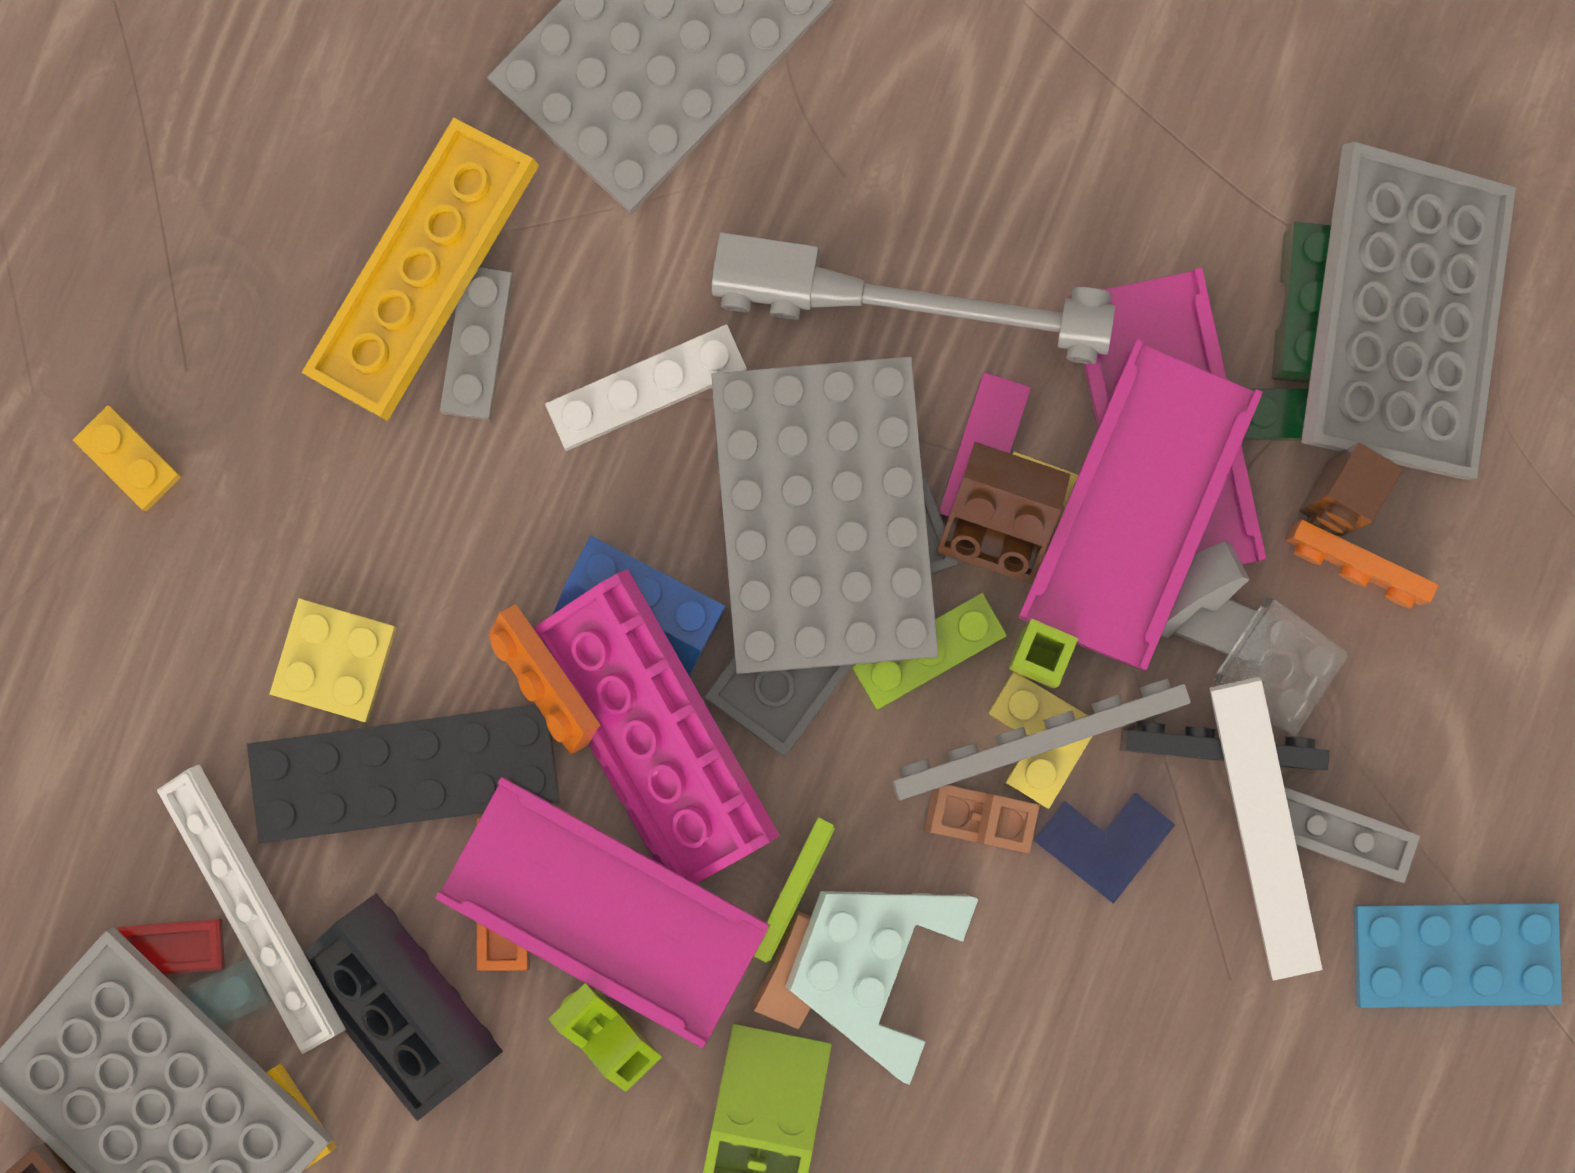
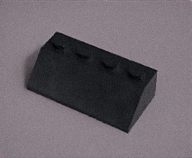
(399, 1007)

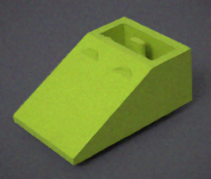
(767, 1103)

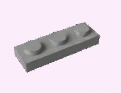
(477, 345)
(1351, 837)

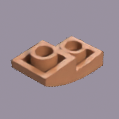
(773, 997)

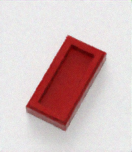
(179, 945)

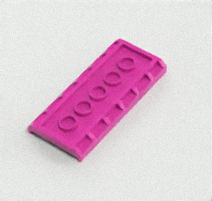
(1178, 321)
(1140, 506)
(656, 733)
(603, 912)

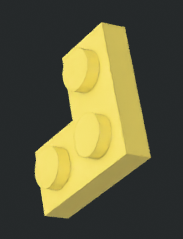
(1027, 705)

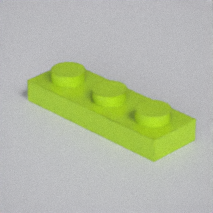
(959, 636)

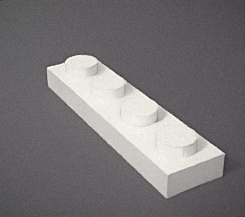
(644, 388)

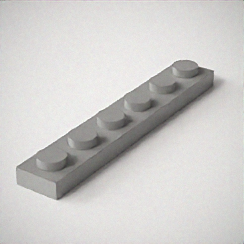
(1059, 732)

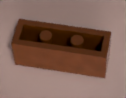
(1350, 490)

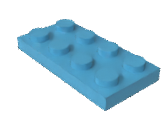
(1457, 955)

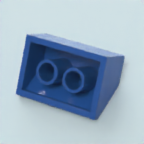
(681, 611)

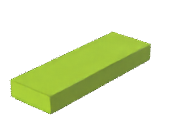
(795, 887)

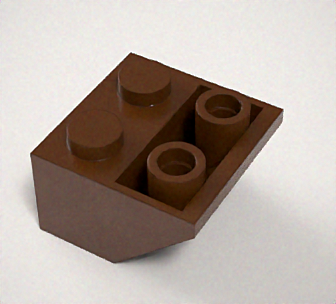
(1004, 512)

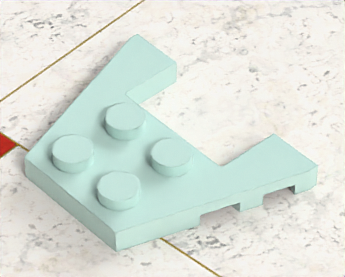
(854, 958)

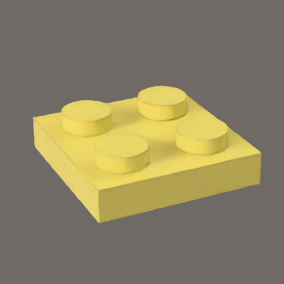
(333, 660)

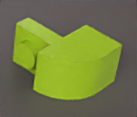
(1042, 653)
(605, 1036)

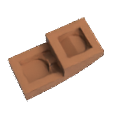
(982, 818)

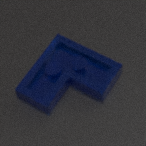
(1107, 857)

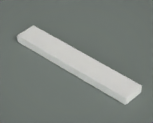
(1265, 828)
(250, 909)

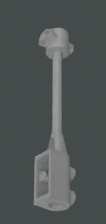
(792, 280)

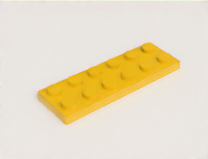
(420, 268)

